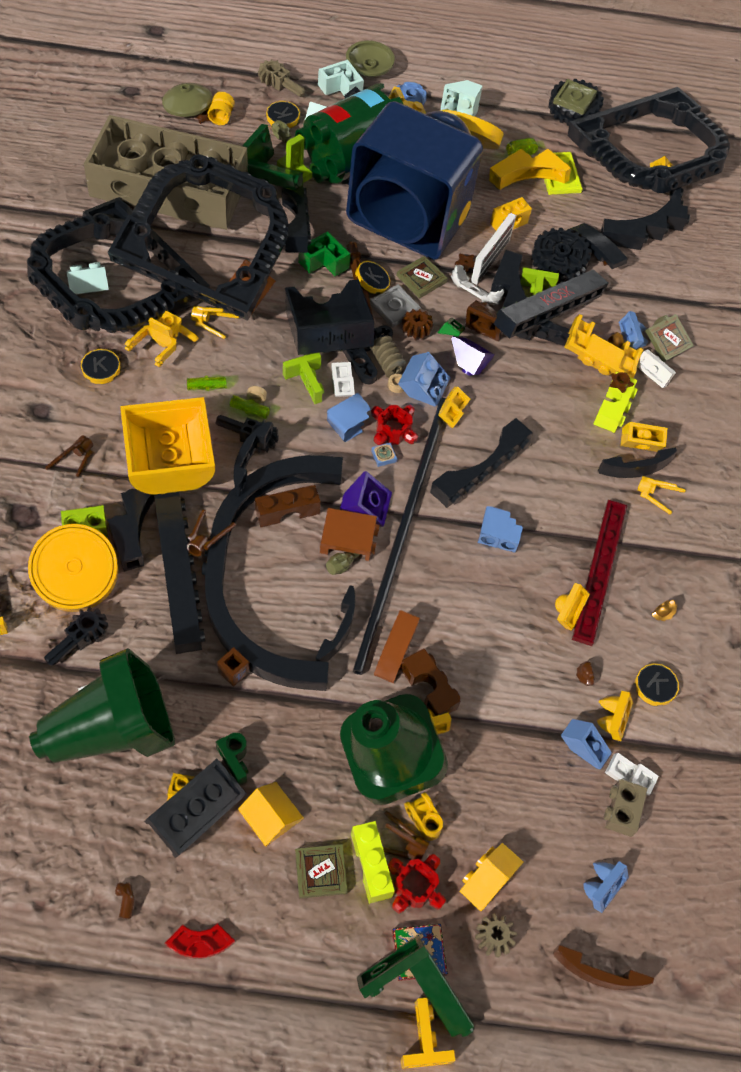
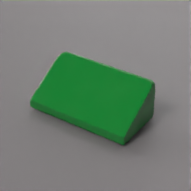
(452, 327)

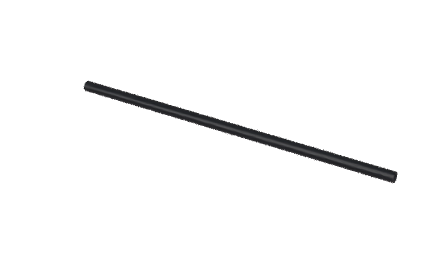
(400, 538)

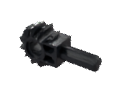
(246, 429)
(78, 635)

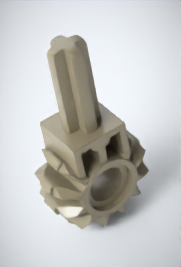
(278, 76)

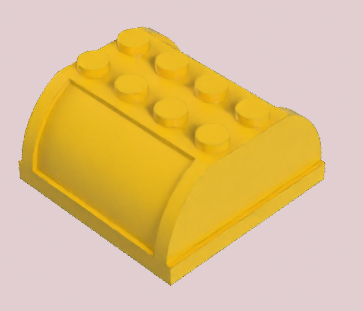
(168, 445)

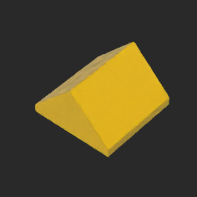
(270, 812)

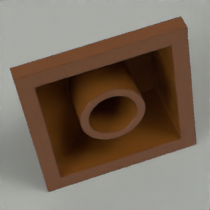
(481, 318)

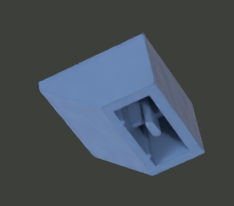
(424, 379)

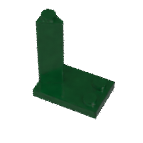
(260, 152)
(417, 958)

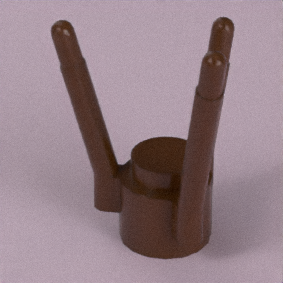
(80, 447)
(200, 543)
(416, 844)

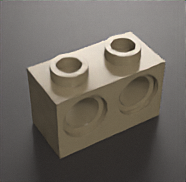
(629, 809)

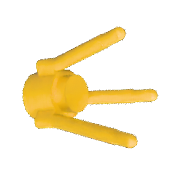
(202, 315)
(648, 486)

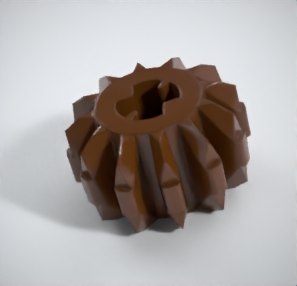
(417, 324)

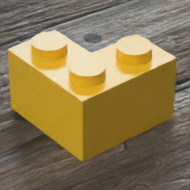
(493, 873)

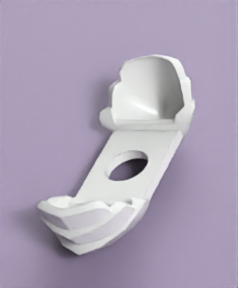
(461, 280)

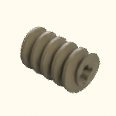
(388, 355)

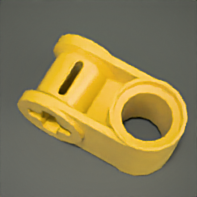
(423, 812)

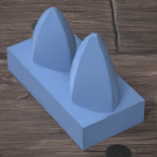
(632, 330)
(613, 880)

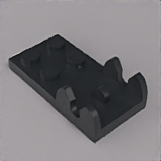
(196, 807)

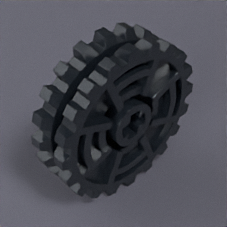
(566, 115)
(561, 253)

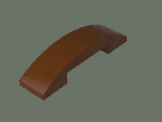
(572, 961)

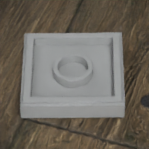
(393, 305)

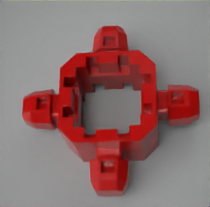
(384, 432)
(427, 870)

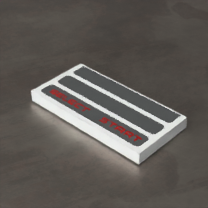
(493, 248)

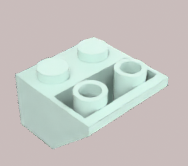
(462, 97)
(87, 279)

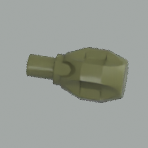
(281, 130)
(340, 562)

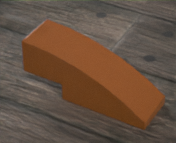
(396, 646)

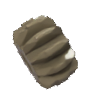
(498, 944)

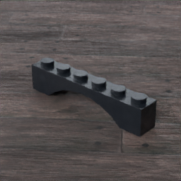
(299, 228)
(454, 484)

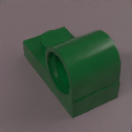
(232, 757)

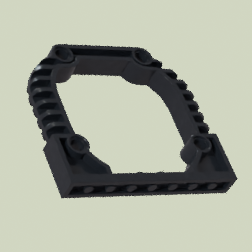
(673, 104)
(235, 296)
(84, 313)

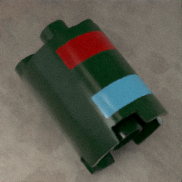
(335, 130)

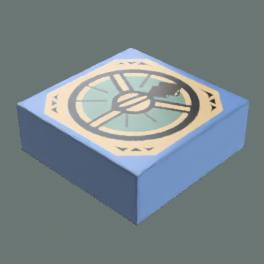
(384, 454)

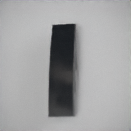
(601, 246)

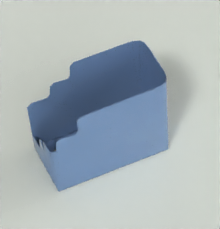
(348, 417)
(500, 530)

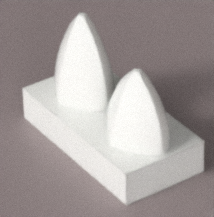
(655, 368)

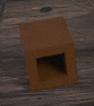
(233, 666)

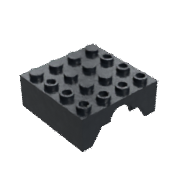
(330, 326)

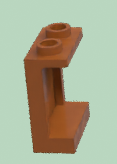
(349, 532)

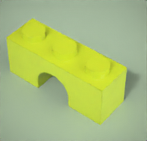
(611, 413)
(373, 862)

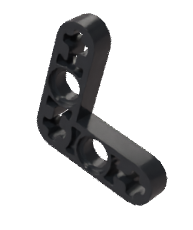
(352, 354)

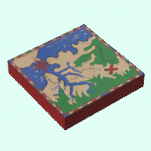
(431, 937)

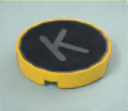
(283, 111)
(372, 277)
(100, 366)
(656, 684)

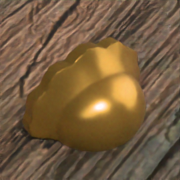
(616, 339)
(665, 610)

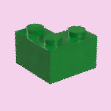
(325, 252)

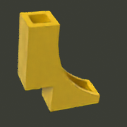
(523, 166)

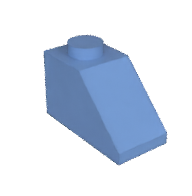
(586, 742)

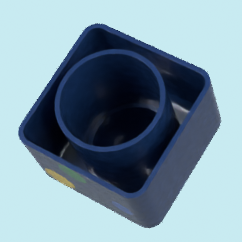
(414, 177)

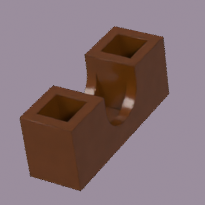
(274, 506)
(423, 668)

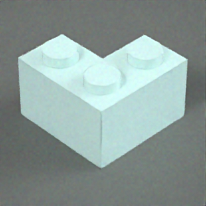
(339, 77)

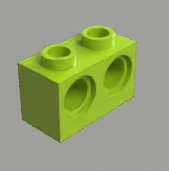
(88, 517)

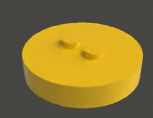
(486, 132)
(73, 567)

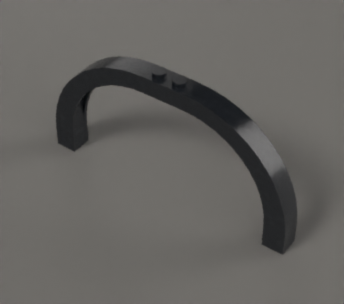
(267, 665)

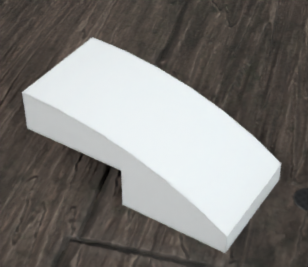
(342, 379)
(622, 768)

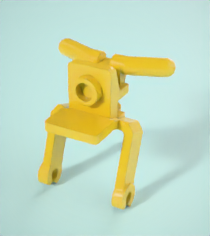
(162, 332)

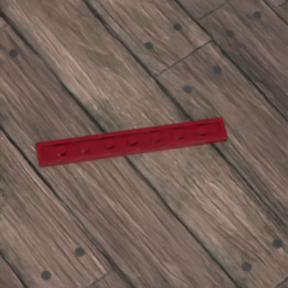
(600, 572)

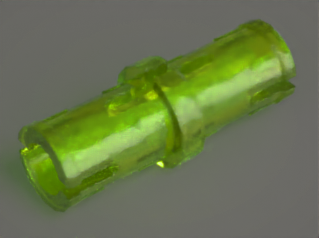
(206, 383)
(249, 406)

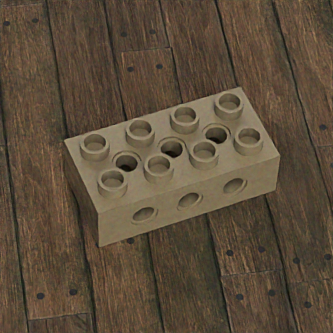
(133, 151)

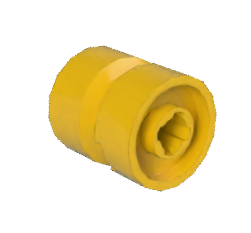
(221, 108)

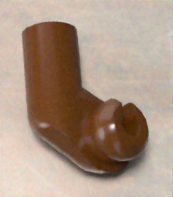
(127, 900)

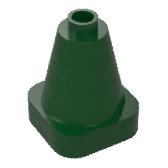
(108, 715)
(399, 756)

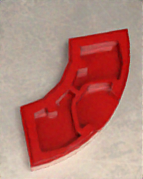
(200, 943)

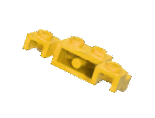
(598, 352)

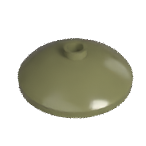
(370, 58)
(187, 99)

